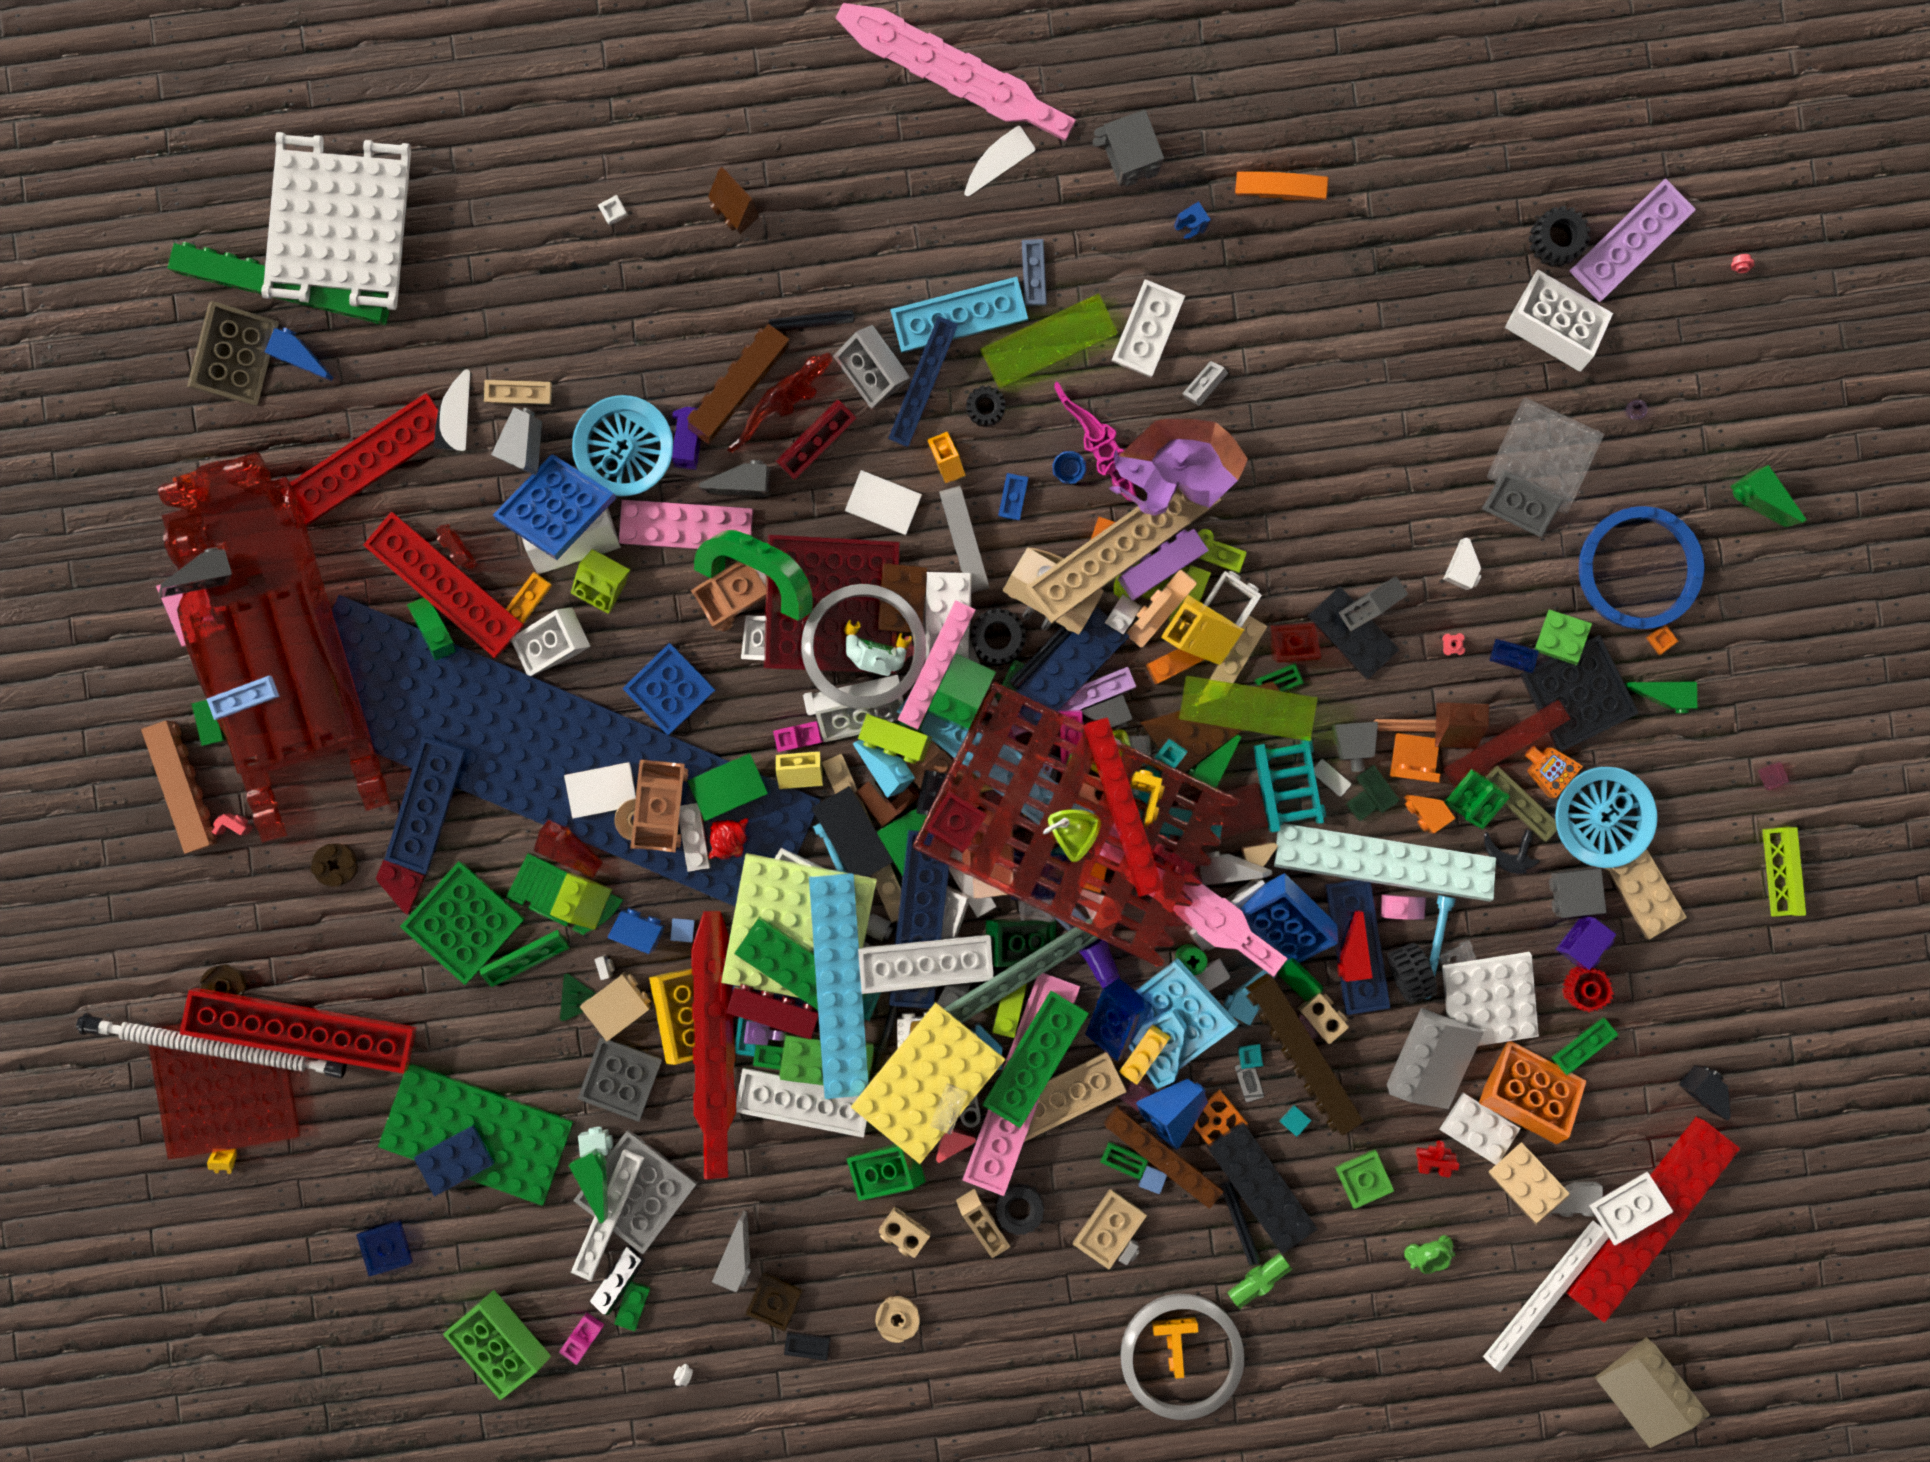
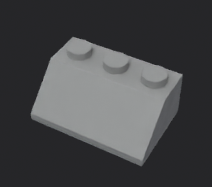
(871, 366)

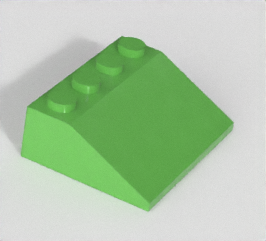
(497, 1345)

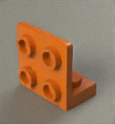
(1414, 758)

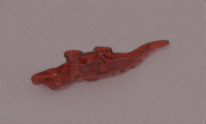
(783, 396)

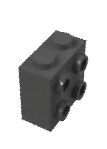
(1577, 892)

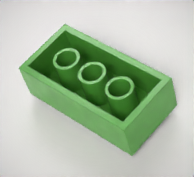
(803, 1059)

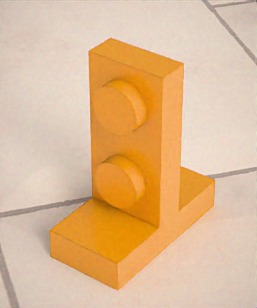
(1174, 1329)

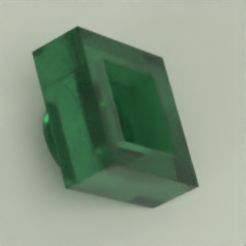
(1361, 805)

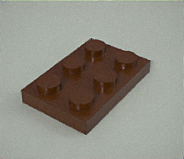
(909, 584)

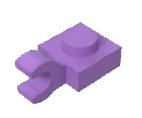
(759, 1034)

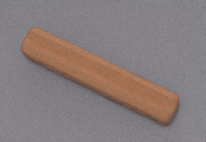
(1406, 725)

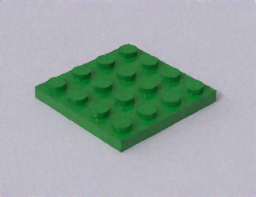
(462, 922)

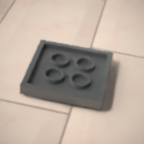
(620, 1078)

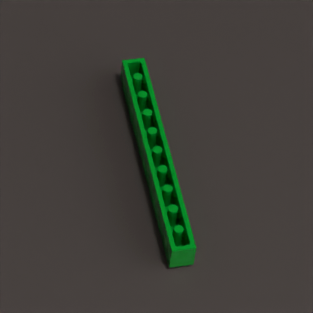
(249, 277)

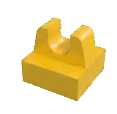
(222, 1160)

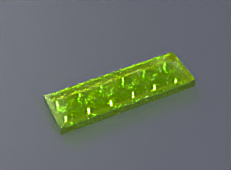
(1048, 341)
(1248, 708)

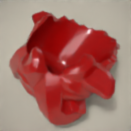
(727, 838)

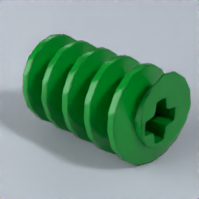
(1198, 964)

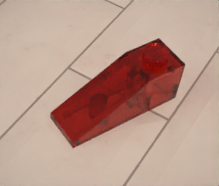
(564, 847)

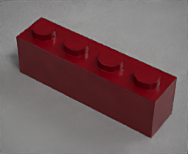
(816, 439)
(773, 1011)

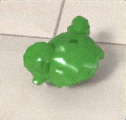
(1430, 1256)

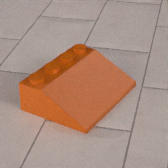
(1533, 1093)

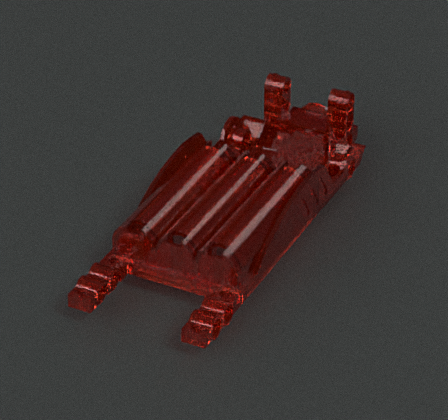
(289, 638)

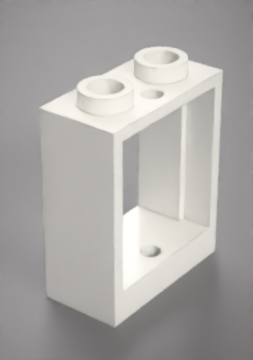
(1234, 580)

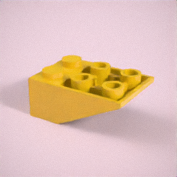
(1202, 631)

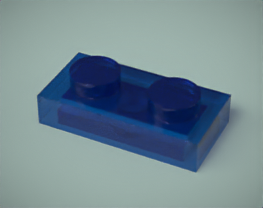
(1514, 655)

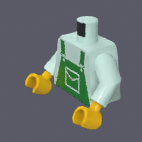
(873, 655)

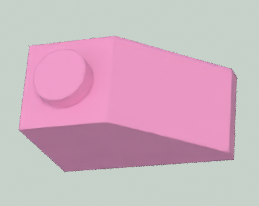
(1402, 907)

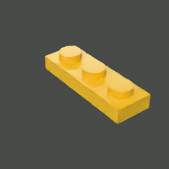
(1144, 1054)

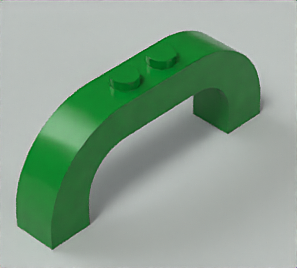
(780, 567)

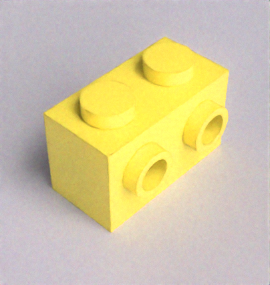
(797, 772)

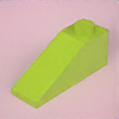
(1009, 1012)

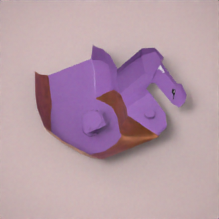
(1182, 455)

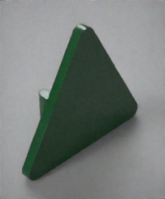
(573, 996)

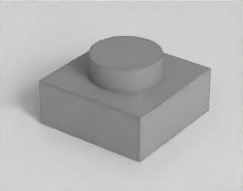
(1129, 1252)

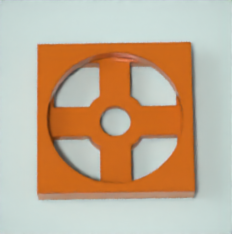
(1224, 1115)

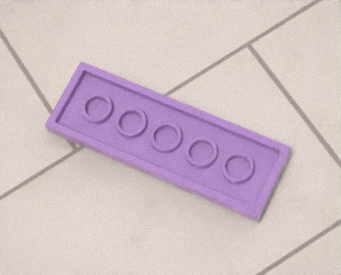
(1632, 240)

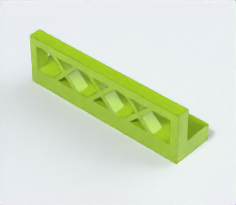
(1792, 871)

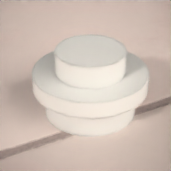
(683, 1375)

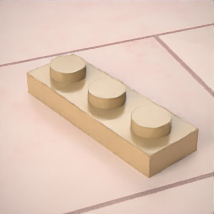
(518, 392)

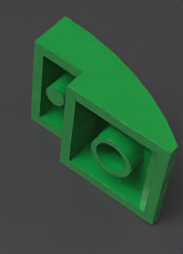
(727, 787)

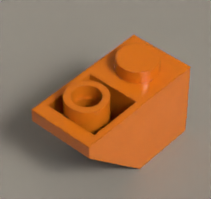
(1432, 813)

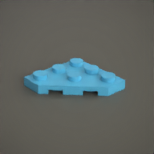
(1166, 1065)

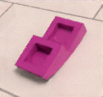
(798, 736)
(581, 1338)

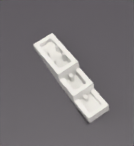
(965, 883)

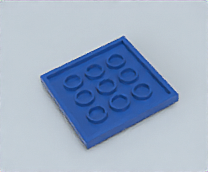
(554, 506)

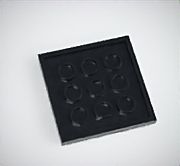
(1588, 692)

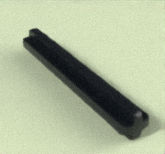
(812, 320)
(1040, 657)
(1240, 1223)

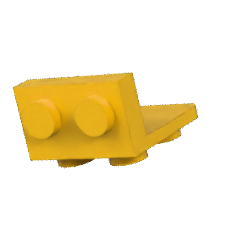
(1147, 783)

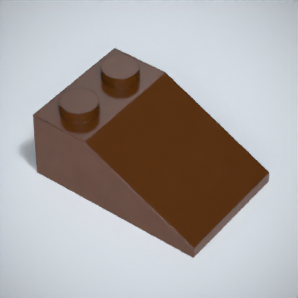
(732, 202)

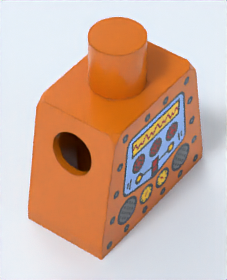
(1551, 770)

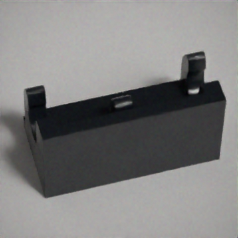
(930, 787)

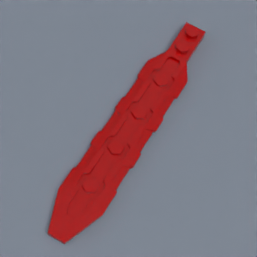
(714, 1046)

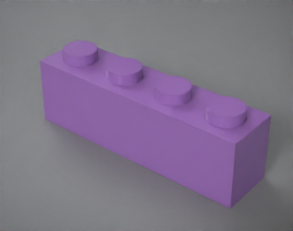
(1163, 564)

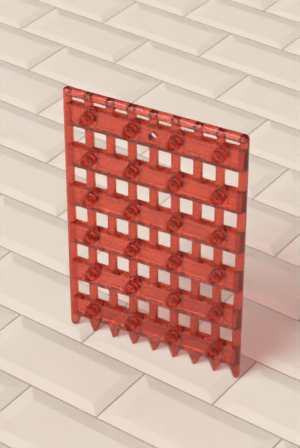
(1037, 853)

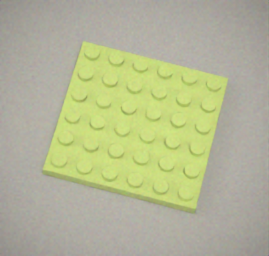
(781, 896)

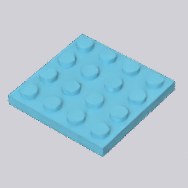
(1203, 1014)

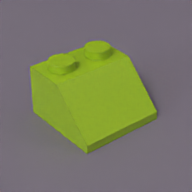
(581, 901)

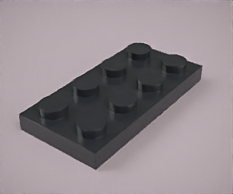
(1364, 646)

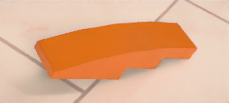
(1282, 185)

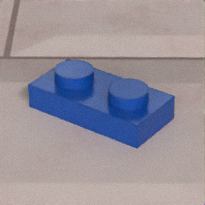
(1013, 497)

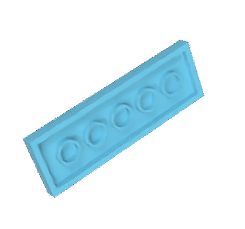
(972, 309)

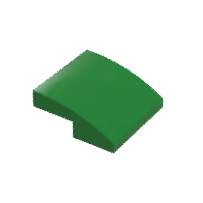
(1477, 799)

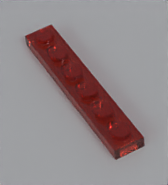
(1508, 742)

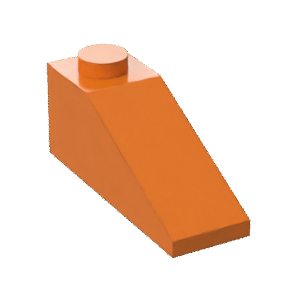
(1171, 664)

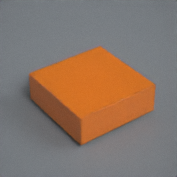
(1662, 639)

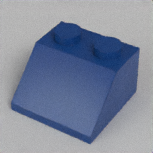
(637, 931)

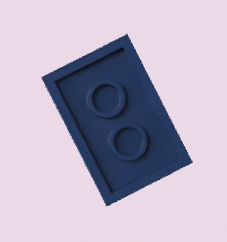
(453, 1160)

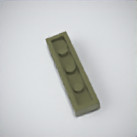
(1523, 805)

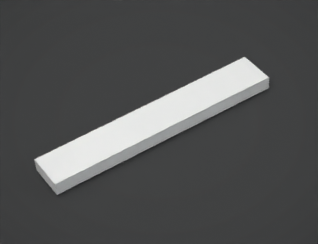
(599, 1234)

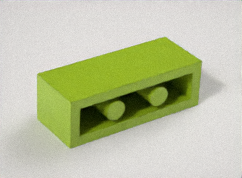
(894, 739)

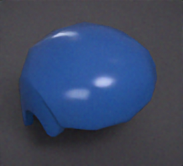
(1069, 467)

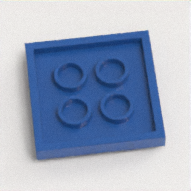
(669, 689)

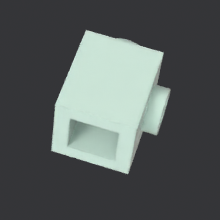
(596, 1139)

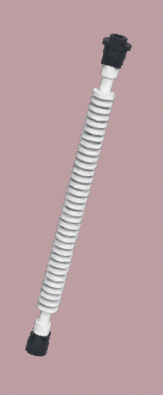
(172, 1039)

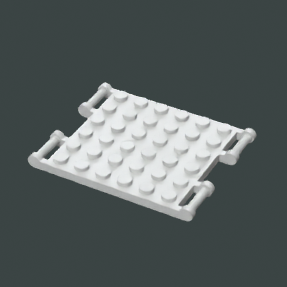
(337, 221)

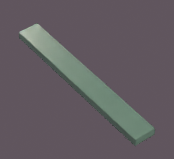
(1020, 974)

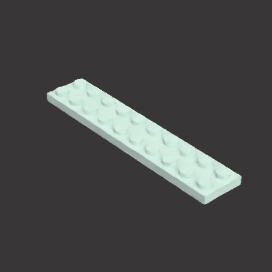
(1385, 862)

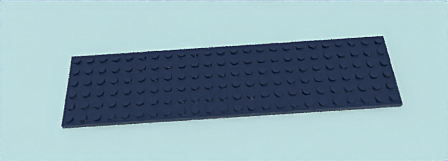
(530, 735)

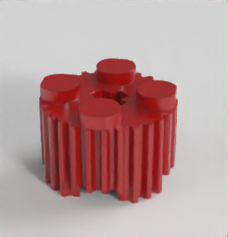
(1576, 993)

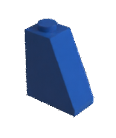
(1174, 1110)

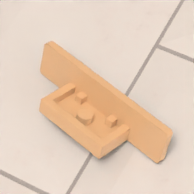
(1161, 608)

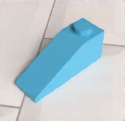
(889, 771)
(1238, 1004)

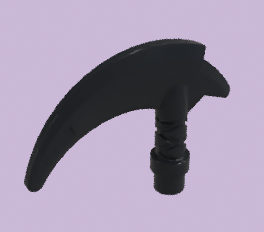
(1512, 863)

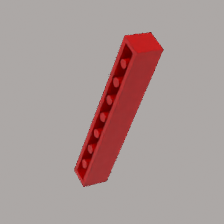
(1123, 807)

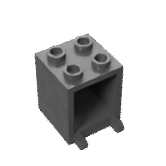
(1131, 148)

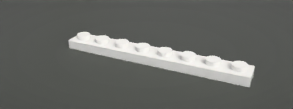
(1546, 1296)

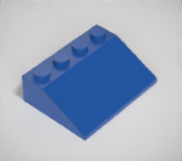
(1289, 920)

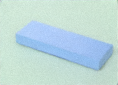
(243, 697)

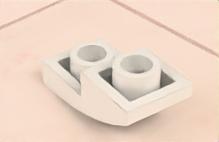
(1213, 975)

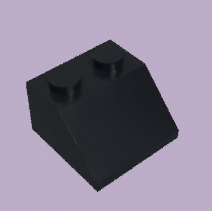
(1708, 1090)

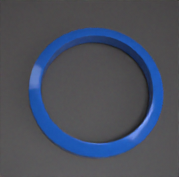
(1693, 555)

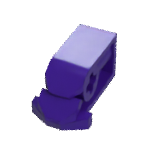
(686, 443)

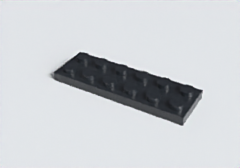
(1262, 1187)

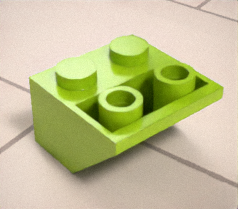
(599, 580)

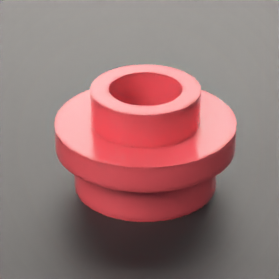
(1742, 263)

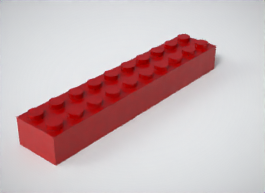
(298, 1030)
(1683, 1181)

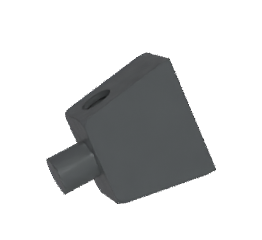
(1356, 742)

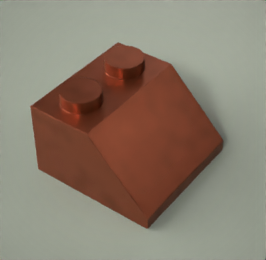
(1460, 724)
(885, 808)

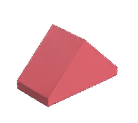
(954, 1143)

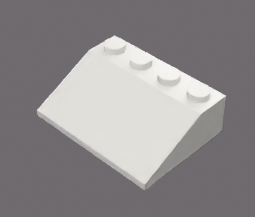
(1559, 321)

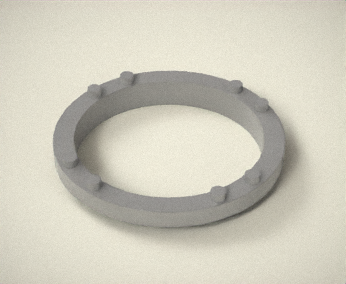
(824, 685)
(1163, 1305)

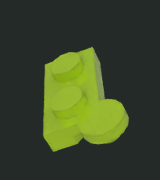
(1221, 554)

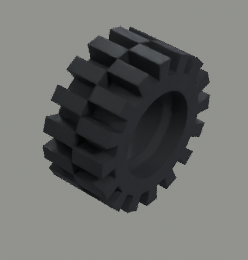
(985, 419)

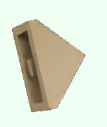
(1259, 853)

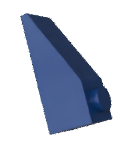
(292, 350)

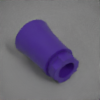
(1101, 962)

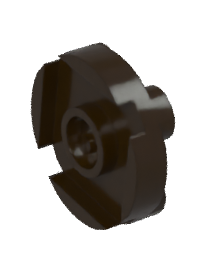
(346, 860)
(224, 973)

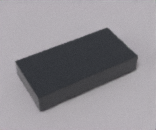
(807, 1346)

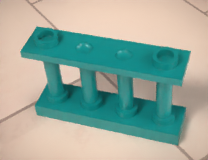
(1271, 797)

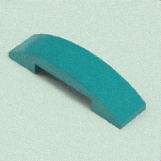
(1170, 754)

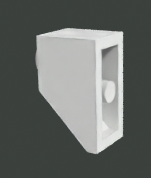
(1464, 566)

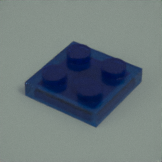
(384, 1248)

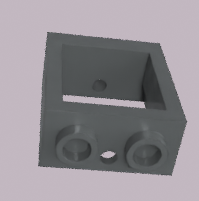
(1373, 603)

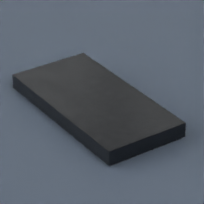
(852, 833)

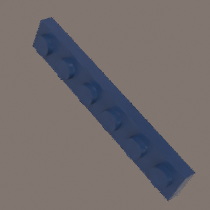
(923, 381)

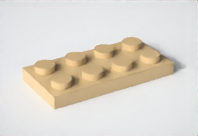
(1647, 895)

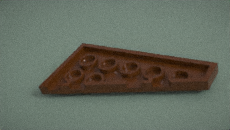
(1194, 737)

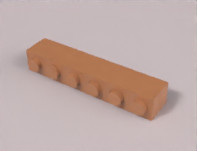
(179, 786)

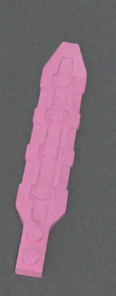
(950, 68)
(1216, 920)

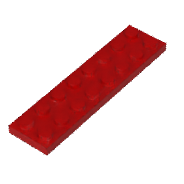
(366, 459)
(443, 585)

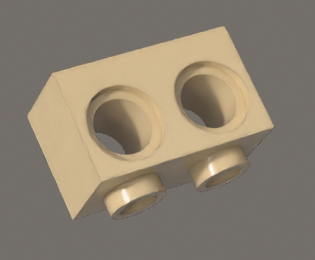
(1320, 1020)
(908, 1227)

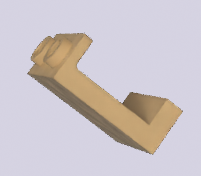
(616, 1006)

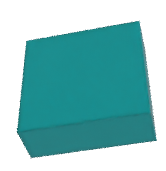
(1250, 1056)
(1295, 1120)

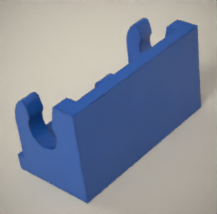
(1194, 218)

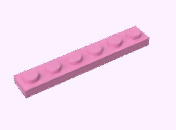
(936, 665)

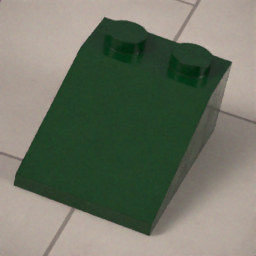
(1017, 939)

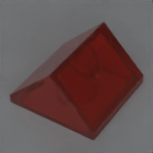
(1294, 642)

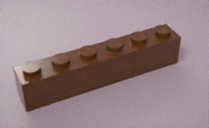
(738, 384)
(1163, 1157)

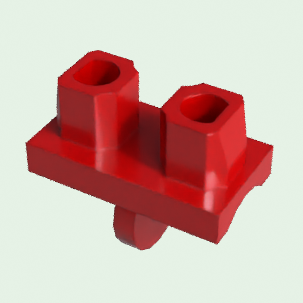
(1437, 1157)

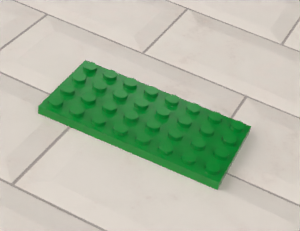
(518, 1137)

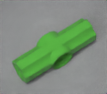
(1259, 1280)

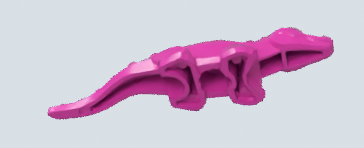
(1098, 439)

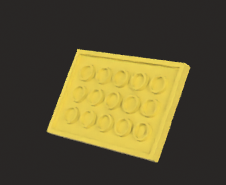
(912, 1081)

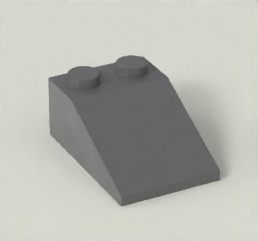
(742, 480)
(203, 572)

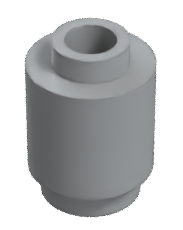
(879, 927)

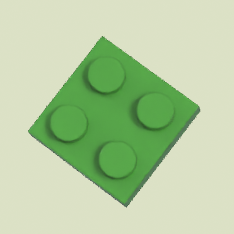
(1563, 637)
(1364, 1179)

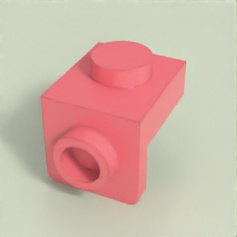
(235, 823)

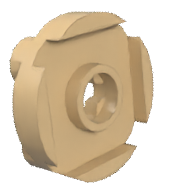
(908, 1312)

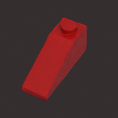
(1355, 953)

